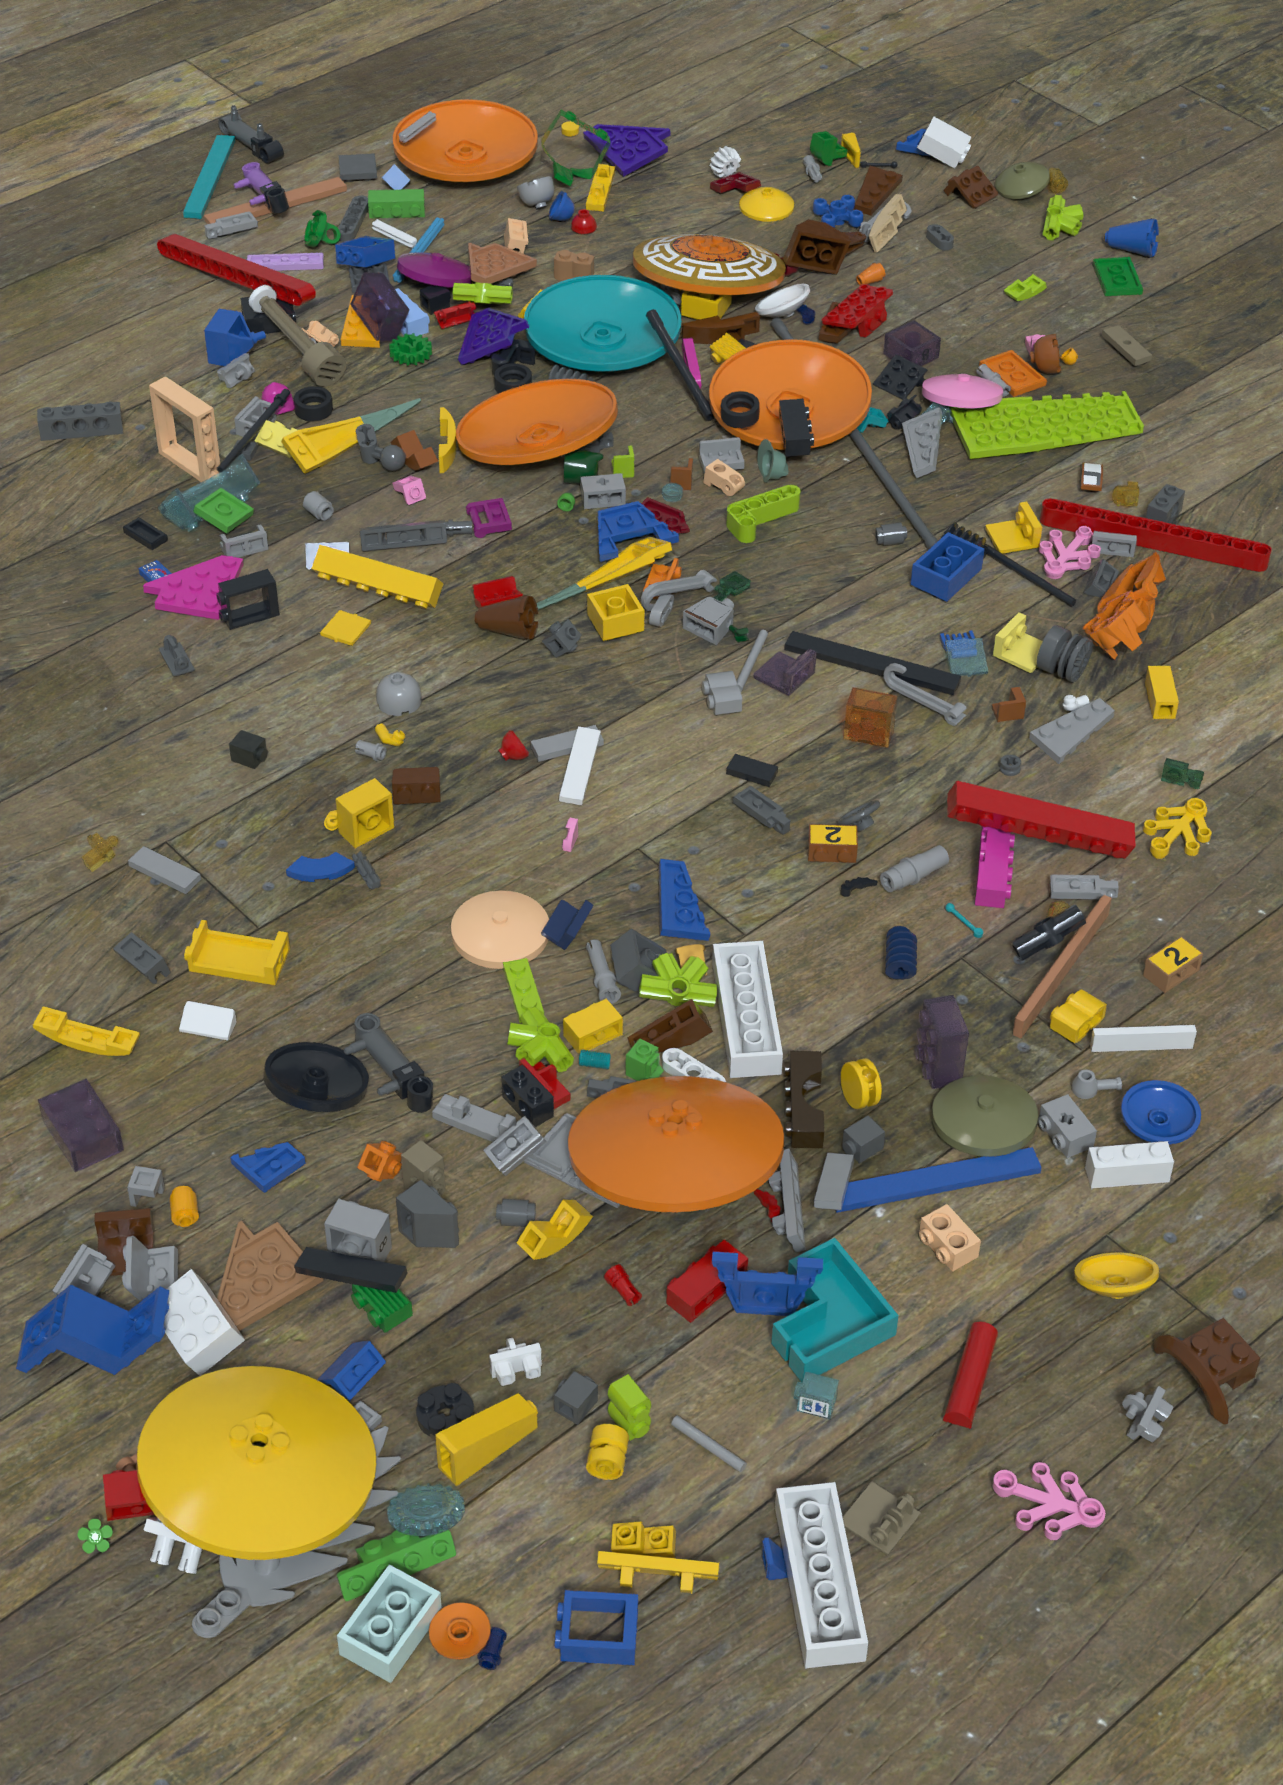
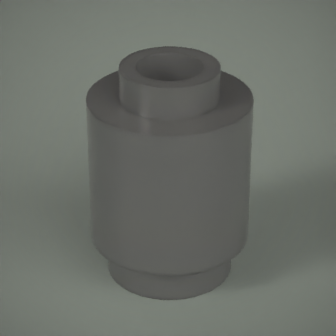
(891, 534)
(515, 1212)

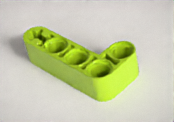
(748, 513)

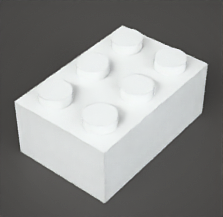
(199, 1324)

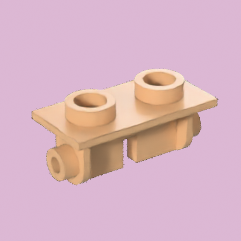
(316, 331)

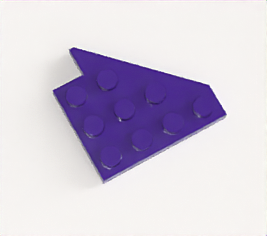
(630, 145)
(489, 332)

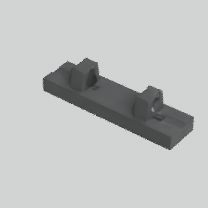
(403, 535)

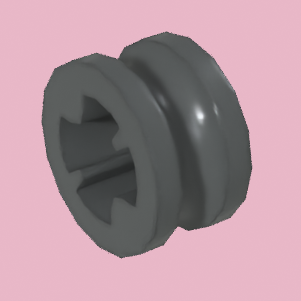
(1014, 768)

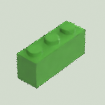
(396, 203)

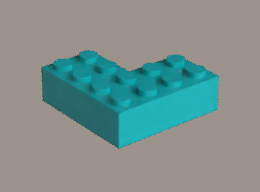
(840, 1319)

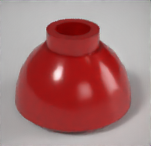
(583, 222)
(512, 747)

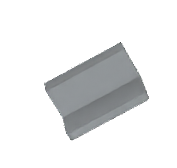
(1115, 543)

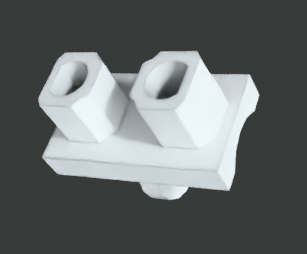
(516, 1359)

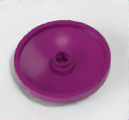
(434, 269)

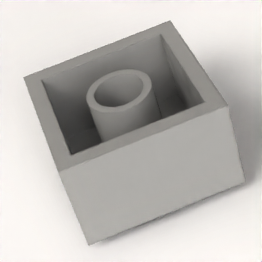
(358, 1231)

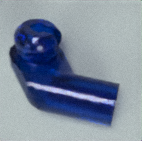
(808, 314)

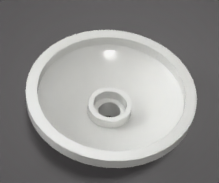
(783, 301)

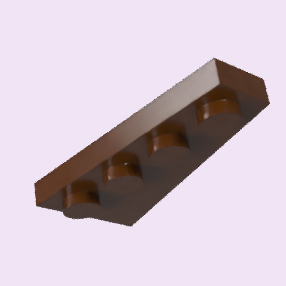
(876, 189)

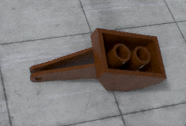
(821, 246)

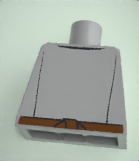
(709, 619)

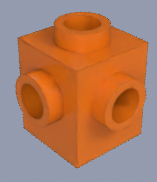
(380, 1161)

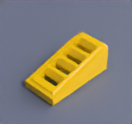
(850, 142)

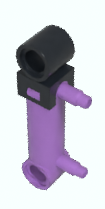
(269, 192)

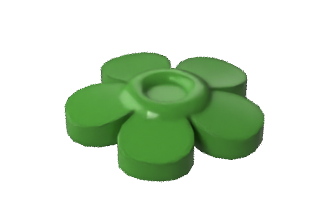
(95, 1536)

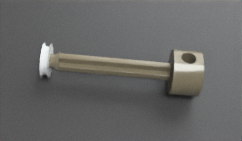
(321, 359)

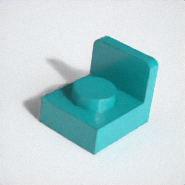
(874, 418)

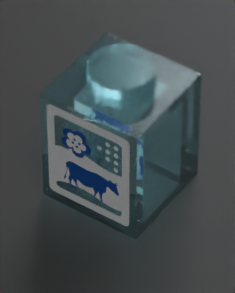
(816, 1395)

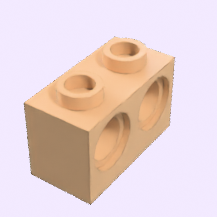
(949, 1237)

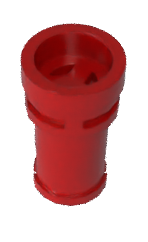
(619, 1280)

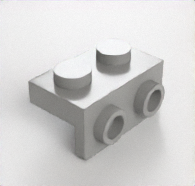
(725, 450)

